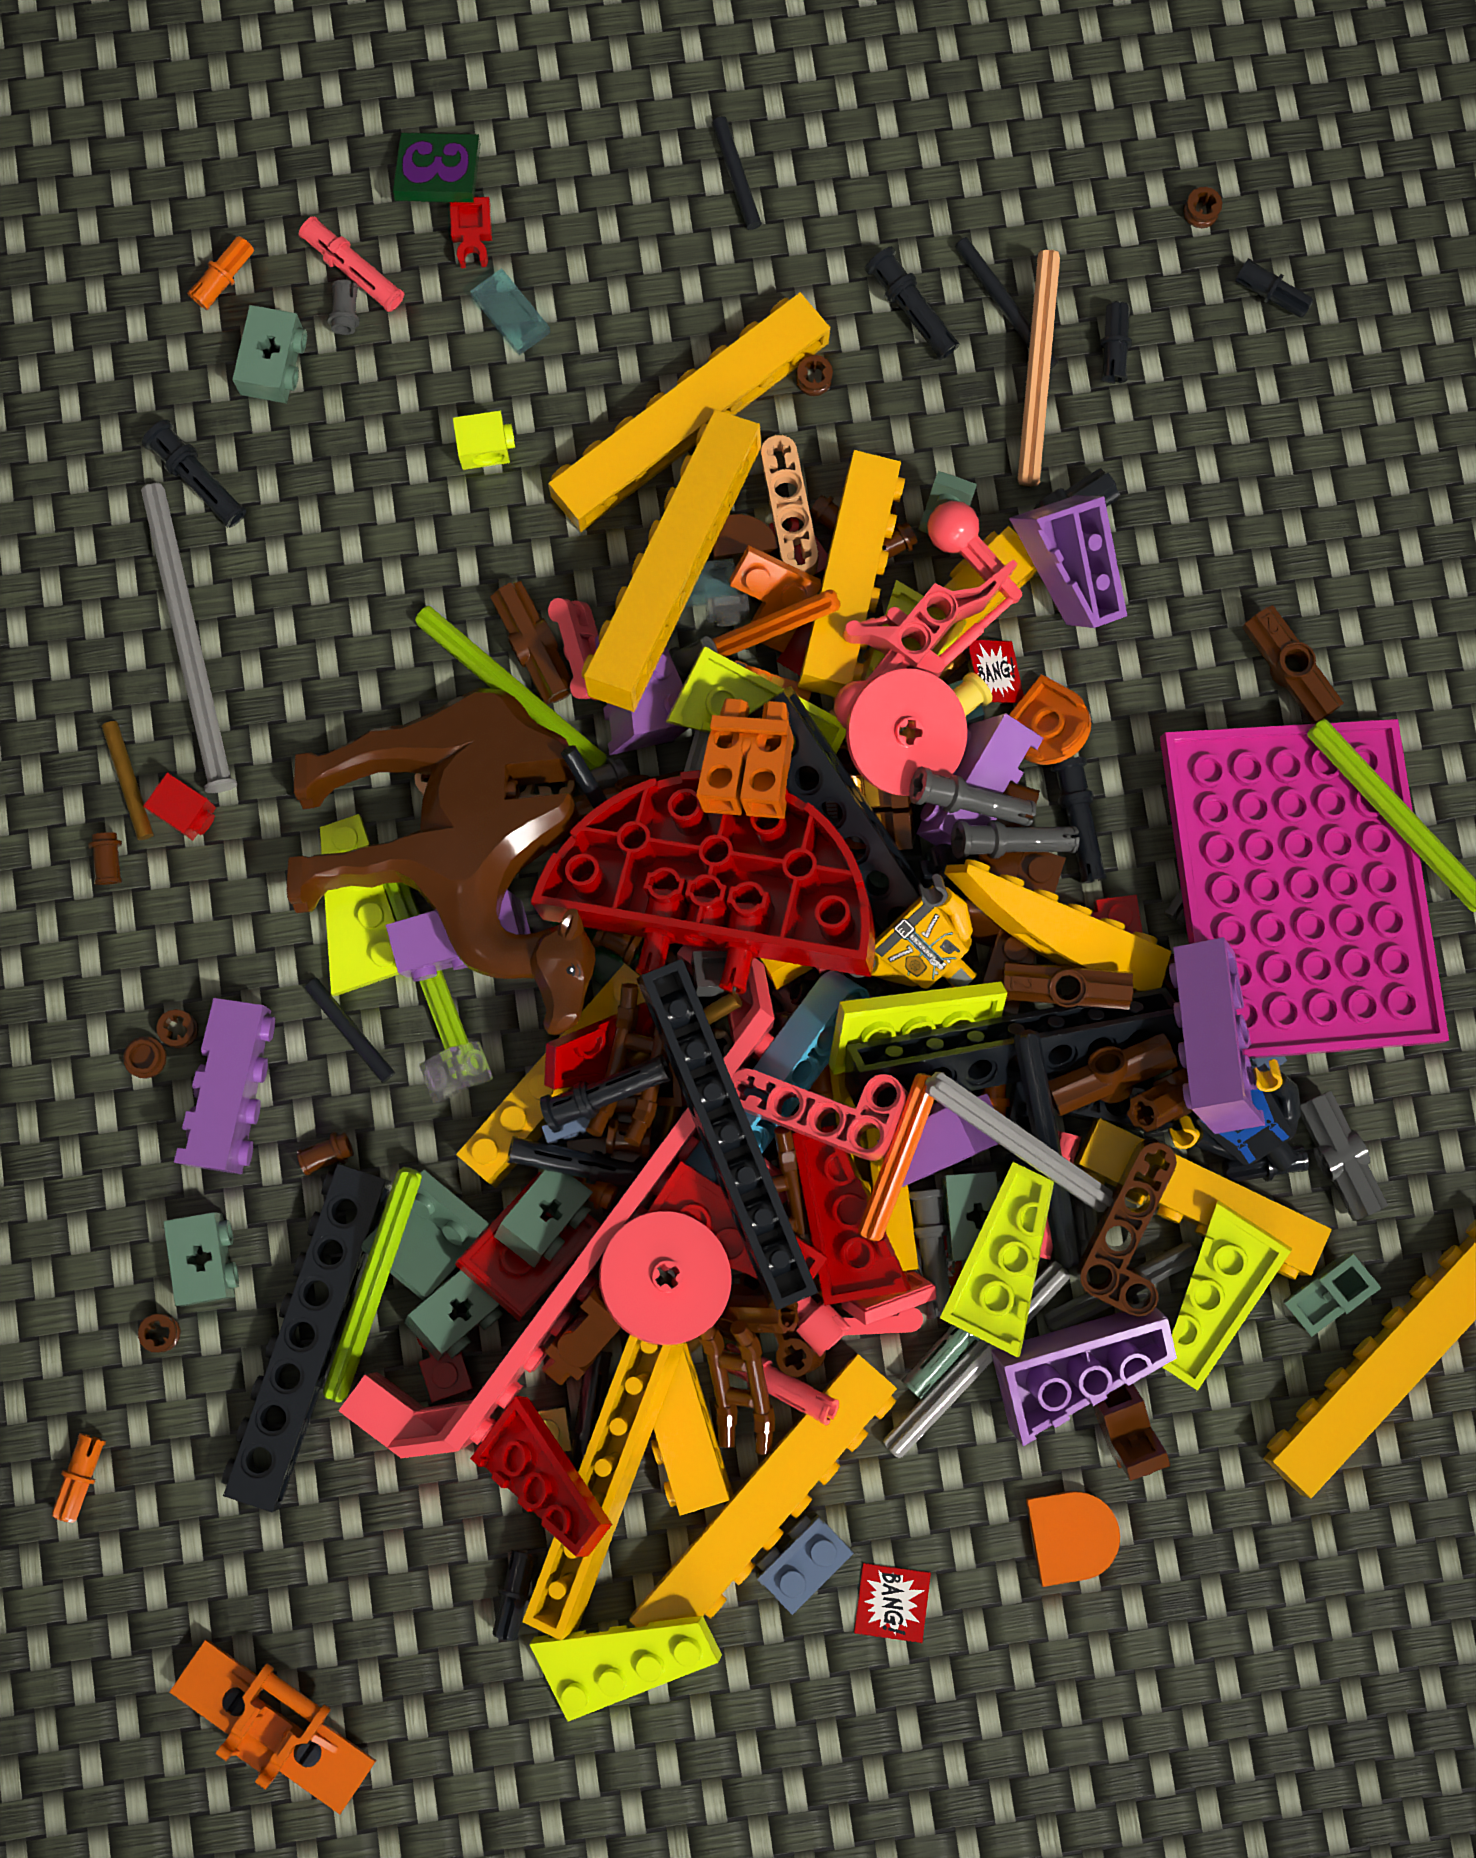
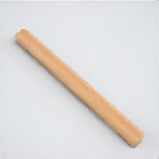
(1038, 368)

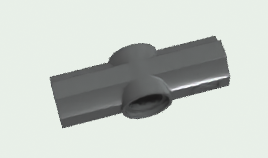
(1342, 1156)

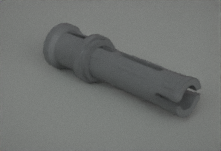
(955, 794)
(997, 839)
(931, 1231)

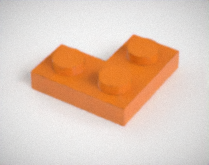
(775, 585)

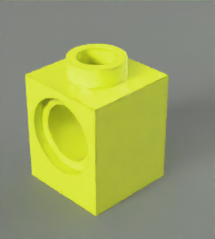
(483, 440)

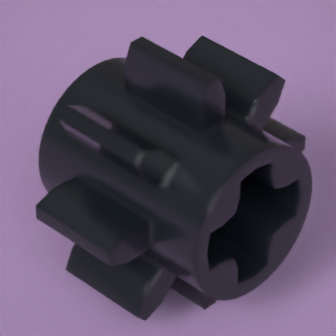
(936, 861)

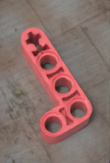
(814, 1108)

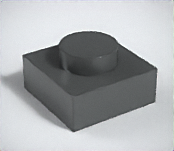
(708, 971)

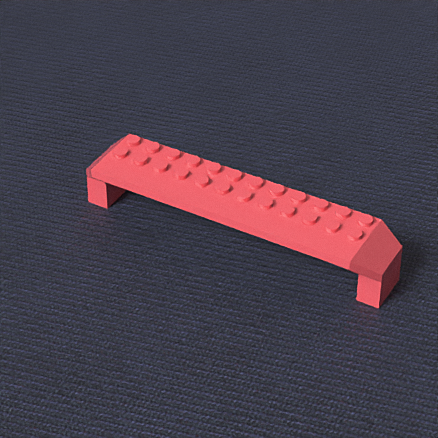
(419, 1430)

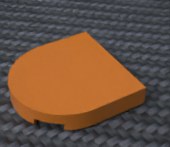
(1056, 716)
(1072, 1536)

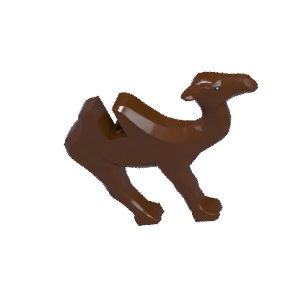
(469, 836)

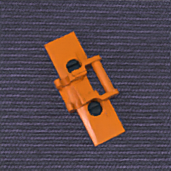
(264, 1738)

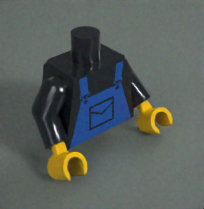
(1281, 1109)

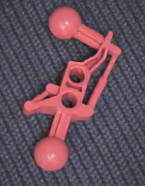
(952, 529)

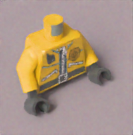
(927, 941)

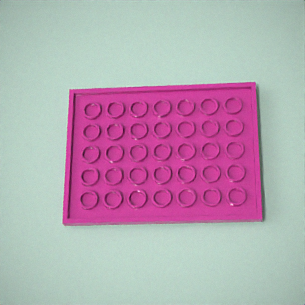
(1305, 887)

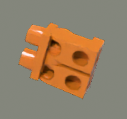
(747, 761)

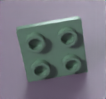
(433, 1237)

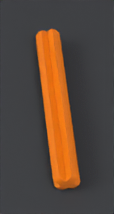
(777, 623)
(897, 1161)

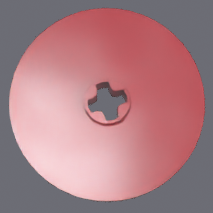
(892, 703)
(631, 1271)

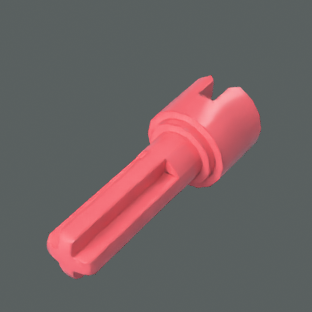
(820, 1325)

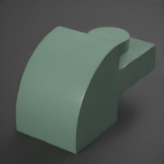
(945, 489)
(1332, 1292)

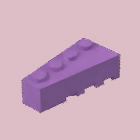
(1214, 1036)
(227, 1087)
(1078, 1368)

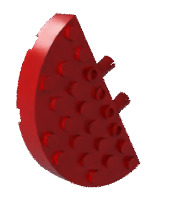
(713, 881)

